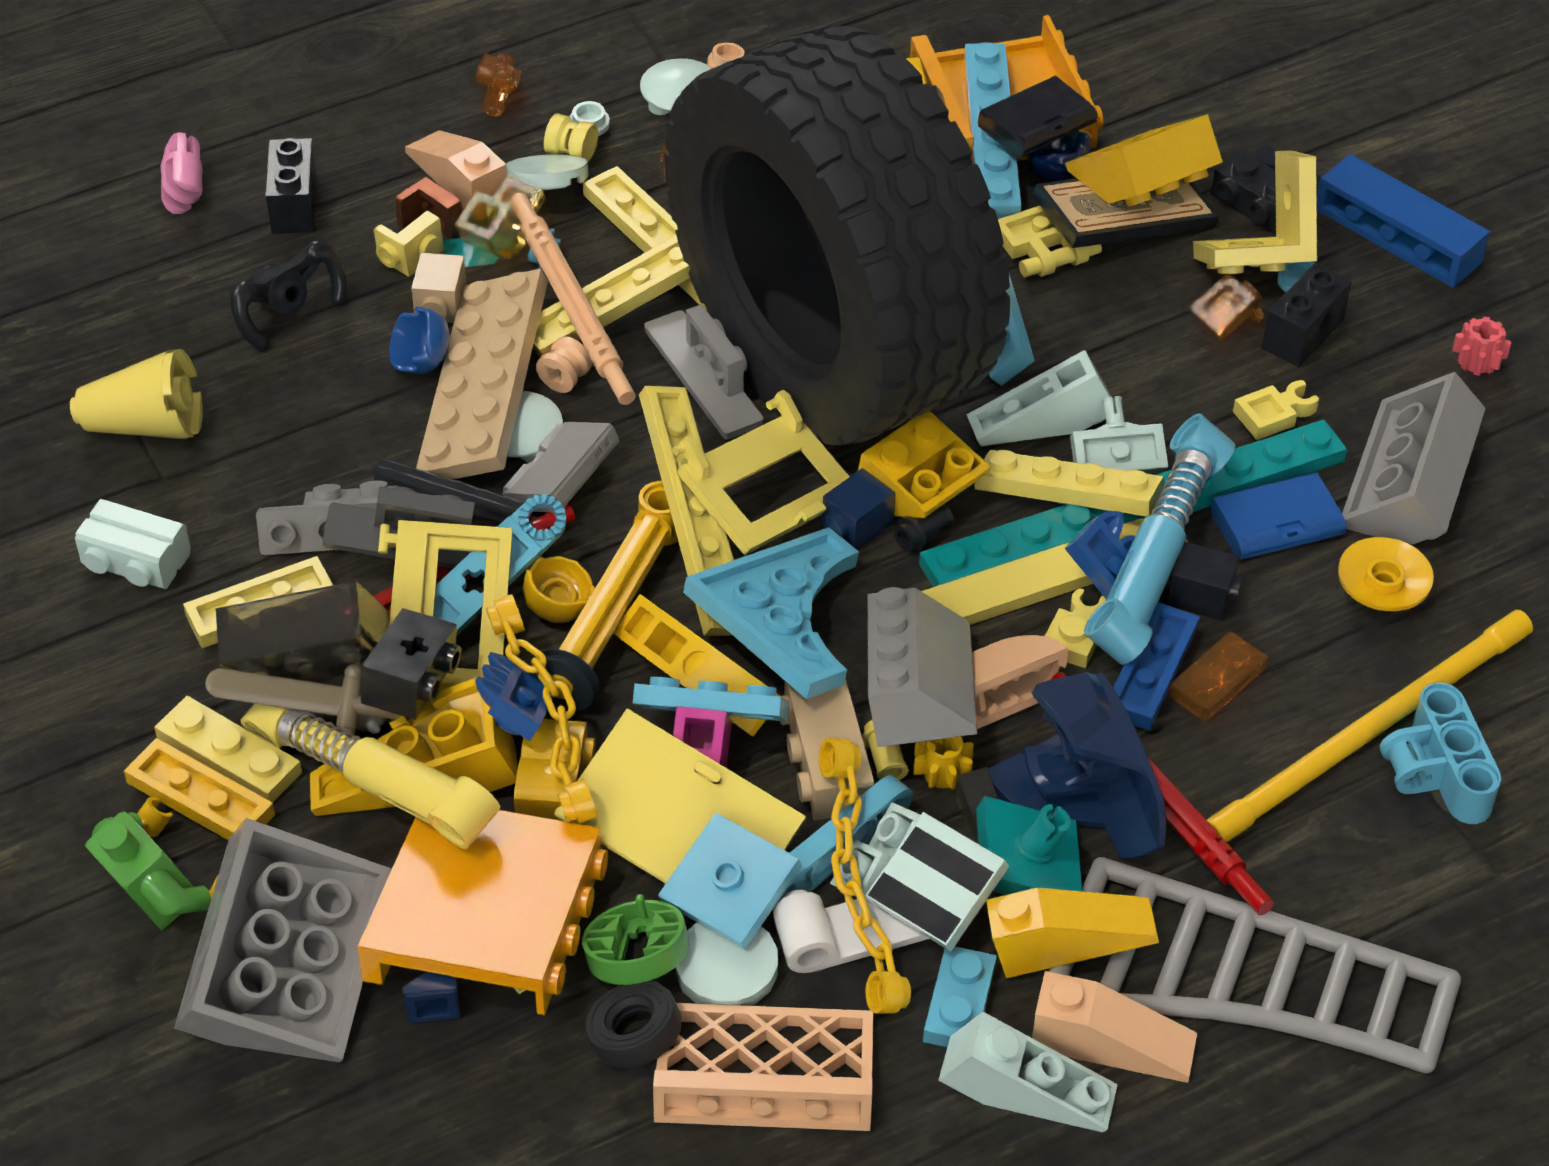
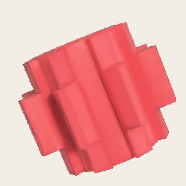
(1481, 346)

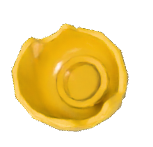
(557, 588)

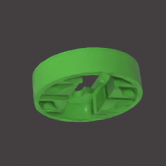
(609, 934)

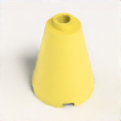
(143, 399)

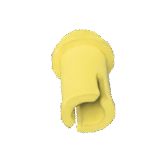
(886, 758)

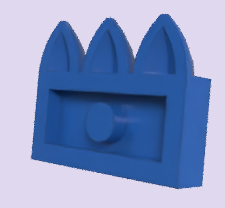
(1100, 551)
(512, 696)

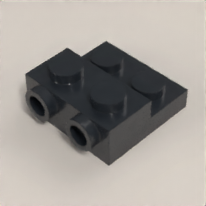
(1250, 185)

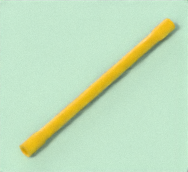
(1243, 812)

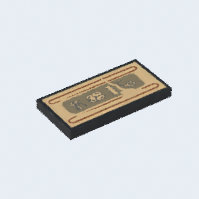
(1090, 221)

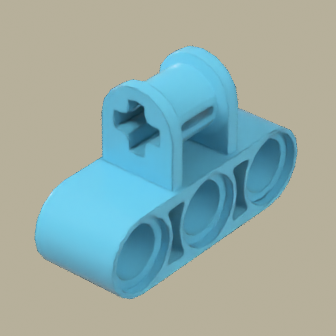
(1445, 755)

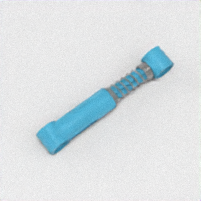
(1122, 620)

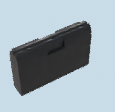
(1037, 117)

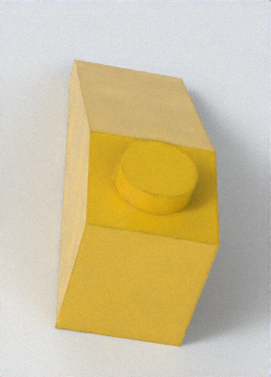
(1063, 927)

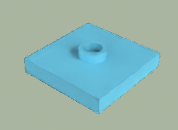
(730, 880)

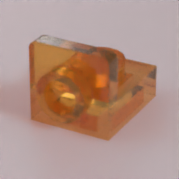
(1227, 306)

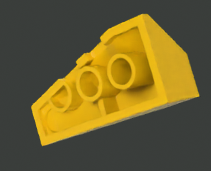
(448, 736)

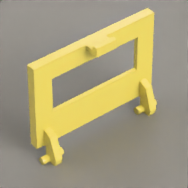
(720, 468)
(416, 573)

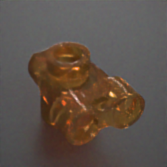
(499, 78)

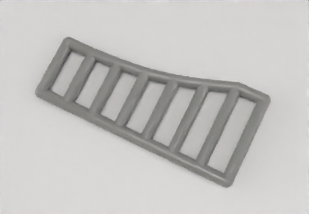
(1271, 1013)

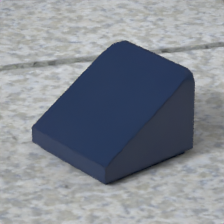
(431, 998)

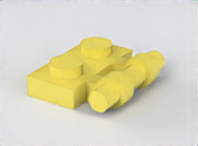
(1032, 234)

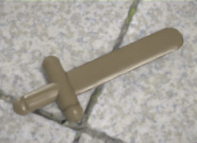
(297, 694)

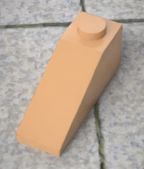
(459, 164)
(1110, 1029)

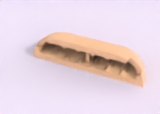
(1009, 672)

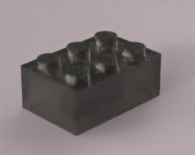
(302, 632)

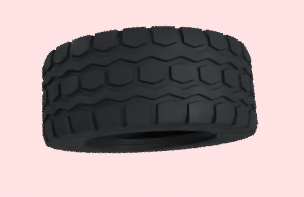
(838, 230)

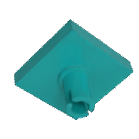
(1033, 843)

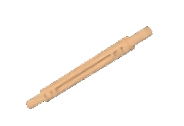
(573, 299)

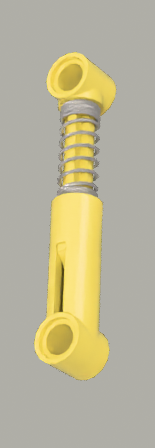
(452, 806)

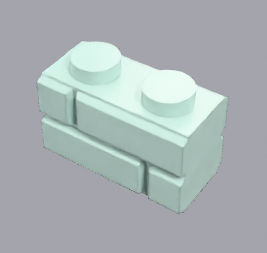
(132, 544)

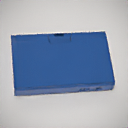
(1277, 516)

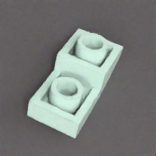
(888, 837)

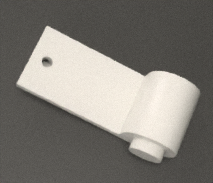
(825, 937)

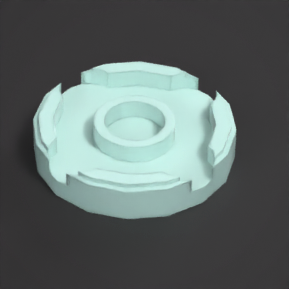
(548, 171)
(725, 973)

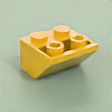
(923, 465)

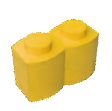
(535, 784)

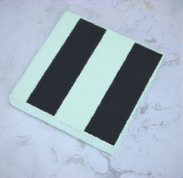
(937, 881)

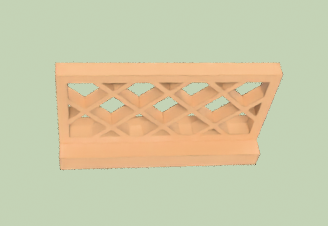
(763, 1095)

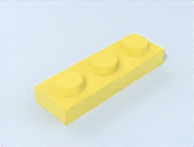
(291, 579)
(228, 749)

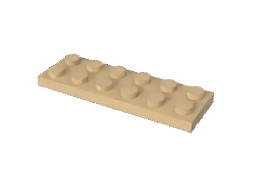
(483, 376)

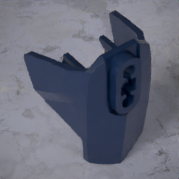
(1089, 767)

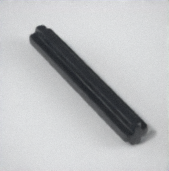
(487, 503)

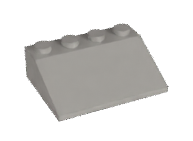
(281, 945)

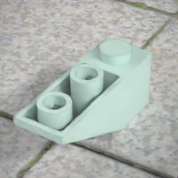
(1025, 1076)

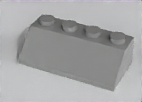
(1415, 462)
(918, 669)

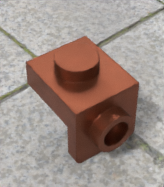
(429, 197)

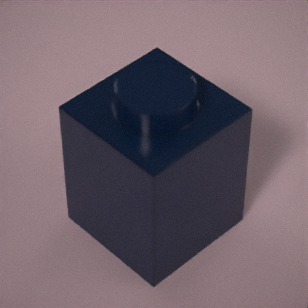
(859, 508)

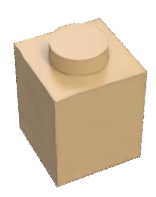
(439, 283)

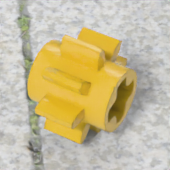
(943, 760)

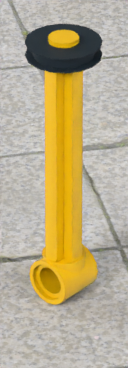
(611, 598)

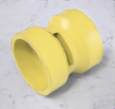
(570, 138)

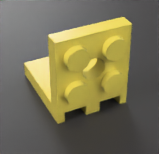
(1294, 224)

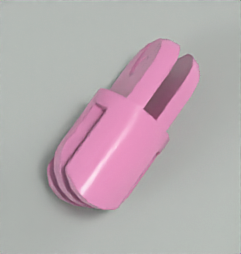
(181, 173)

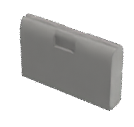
(563, 462)

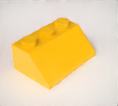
(1149, 162)

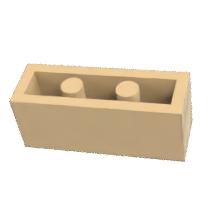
(810, 723)

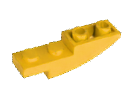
(683, 653)

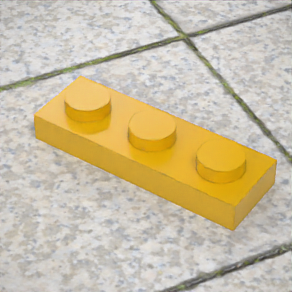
(196, 790)

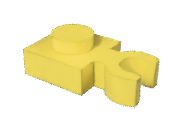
(1272, 412)
(1069, 629)

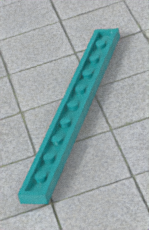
(1250, 466)

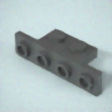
(358, 528)

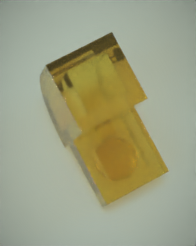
(492, 221)

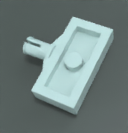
(1121, 443)

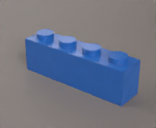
(1402, 220)

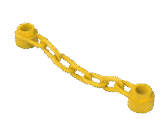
(577, 799)
(885, 990)

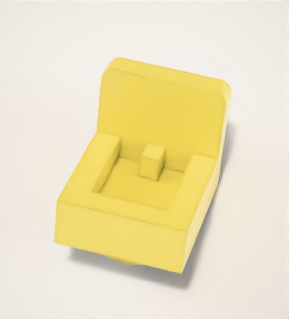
(404, 249)

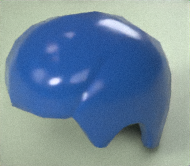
(419, 341)

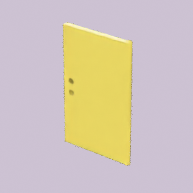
(657, 804)

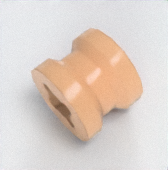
(564, 364)

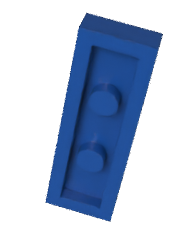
(1148, 677)

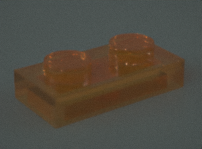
(1218, 676)

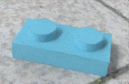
(958, 993)

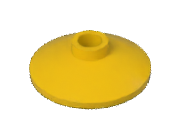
(1385, 574)

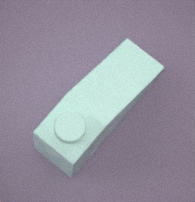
(1046, 406)

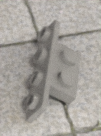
(707, 367)
(303, 526)

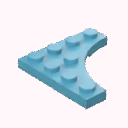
(769, 605)

